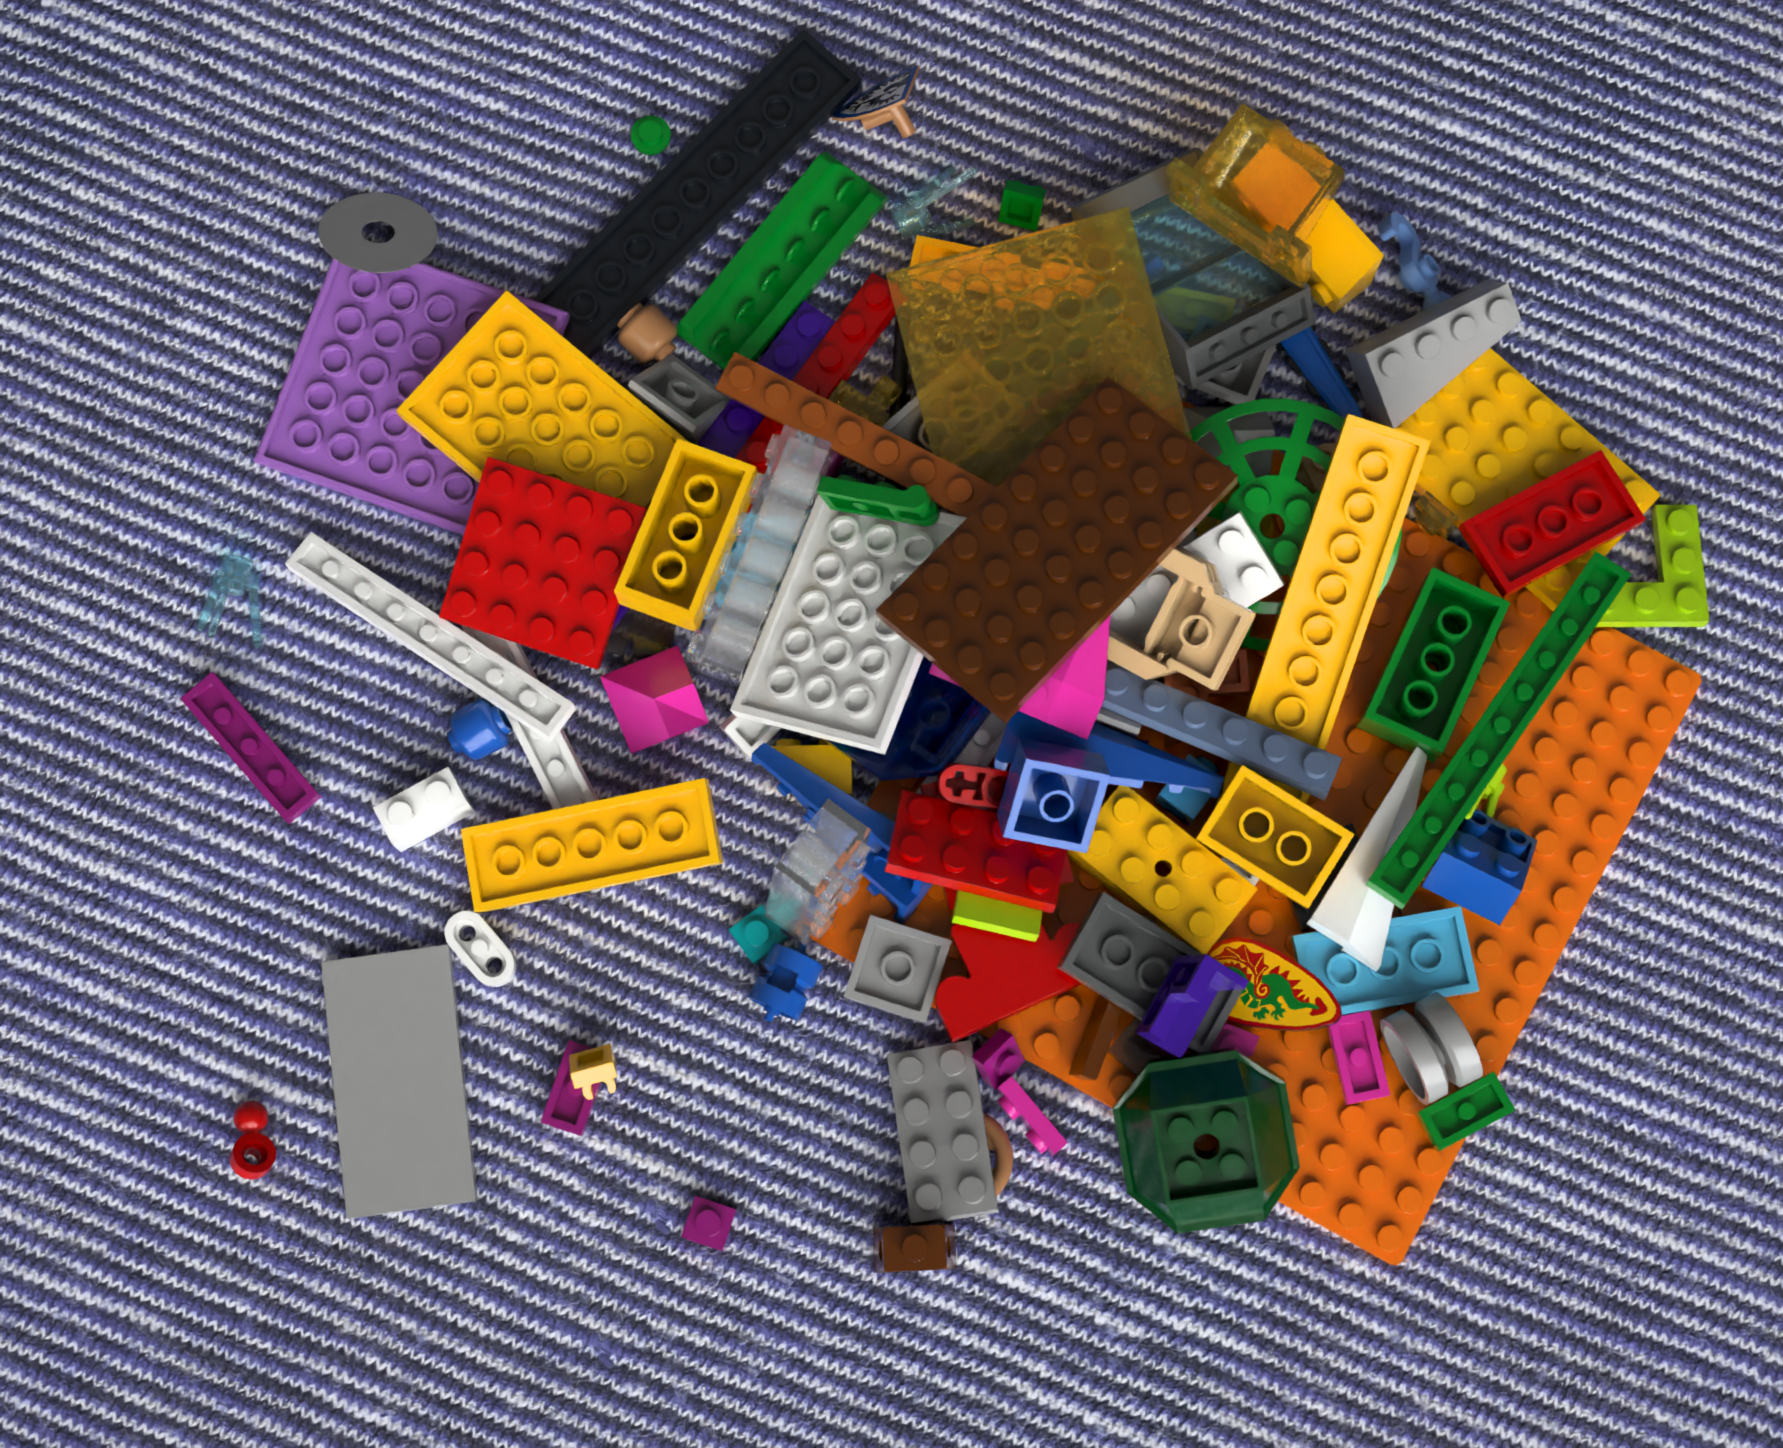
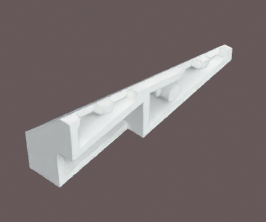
(1350, 909)

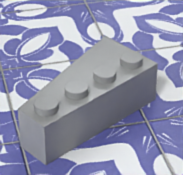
(1424, 353)

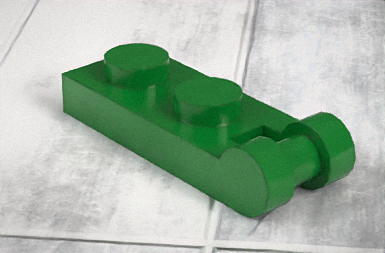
(879, 500)

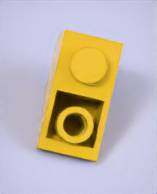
(821, 760)

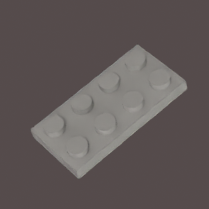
(942, 1133)

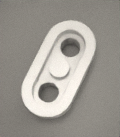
(481, 949)

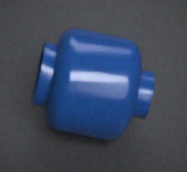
(479, 729)

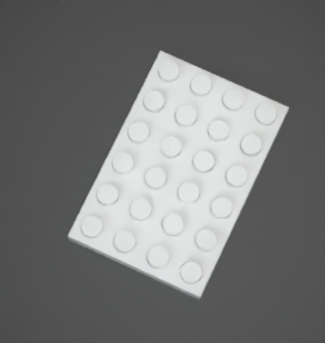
(823, 652)

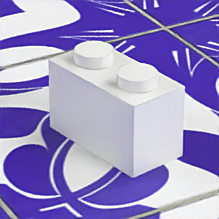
(424, 809)

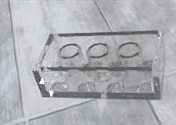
(818, 873)

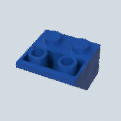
(1482, 866)

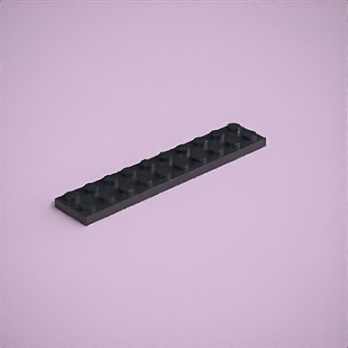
(699, 190)

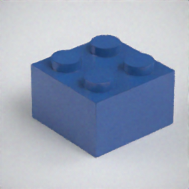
(1053, 795)

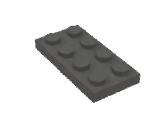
(1128, 960)

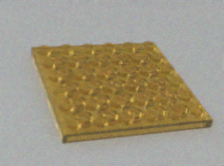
(1025, 333)

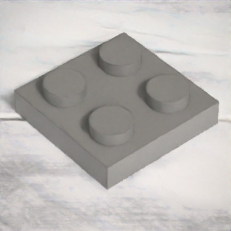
(897, 969)

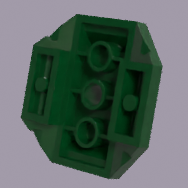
(1214, 1095)

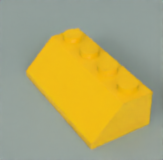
(1341, 259)

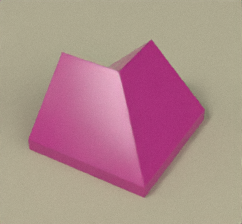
(654, 699)

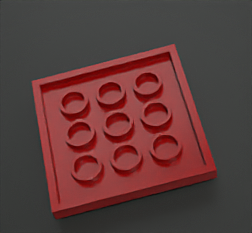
(542, 562)

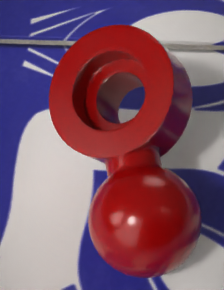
(250, 1120)

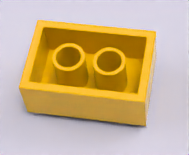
(1274, 836)

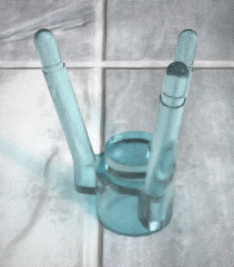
(913, 214)
(232, 578)

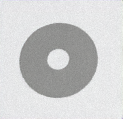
(343, 239)

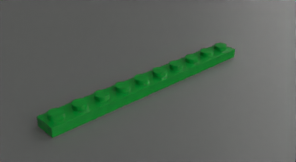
(1497, 730)

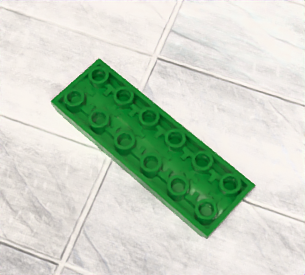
(781, 262)

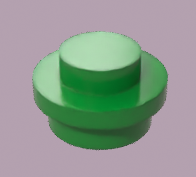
(650, 135)

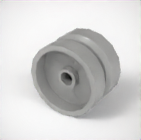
(1431, 1048)

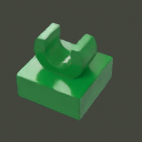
(1022, 205)

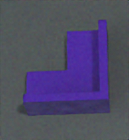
(1185, 1001)

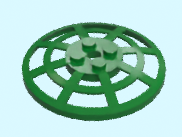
(1274, 493)

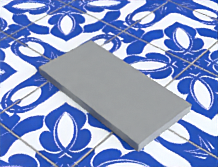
(399, 1081)

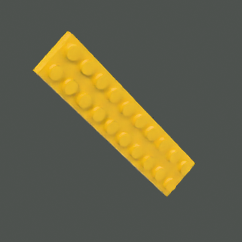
(1335, 584)

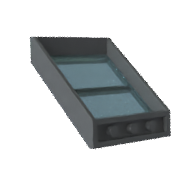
(1207, 291)

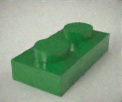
(1465, 1111)

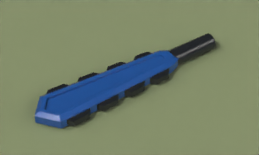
(1324, 379)

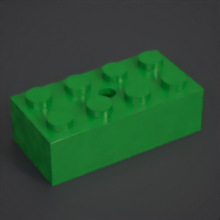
(1446, 626)

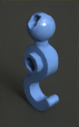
(1417, 269)

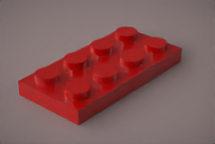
(1551, 523)
(968, 853)

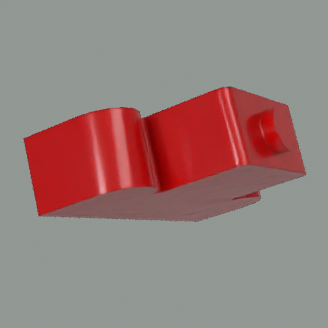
(1003, 977)

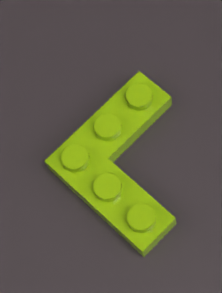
(1680, 593)

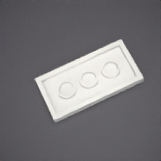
(1241, 565)

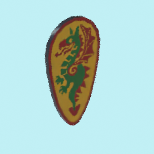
(1278, 991)

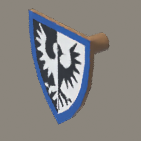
(883, 104)

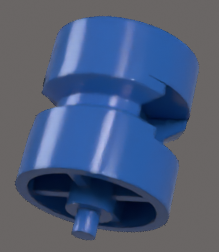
(785, 982)

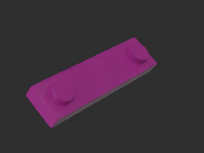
(250, 747)

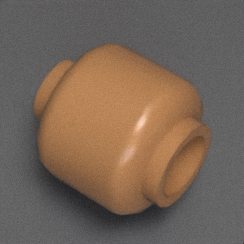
(647, 333)

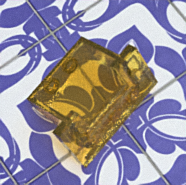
(1259, 191)

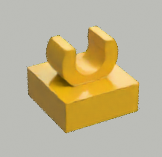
(593, 1067)

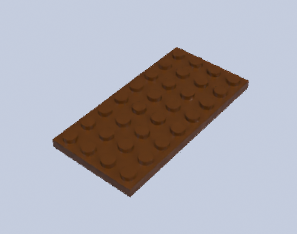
(1056, 548)

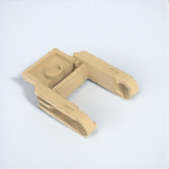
(1193, 631)

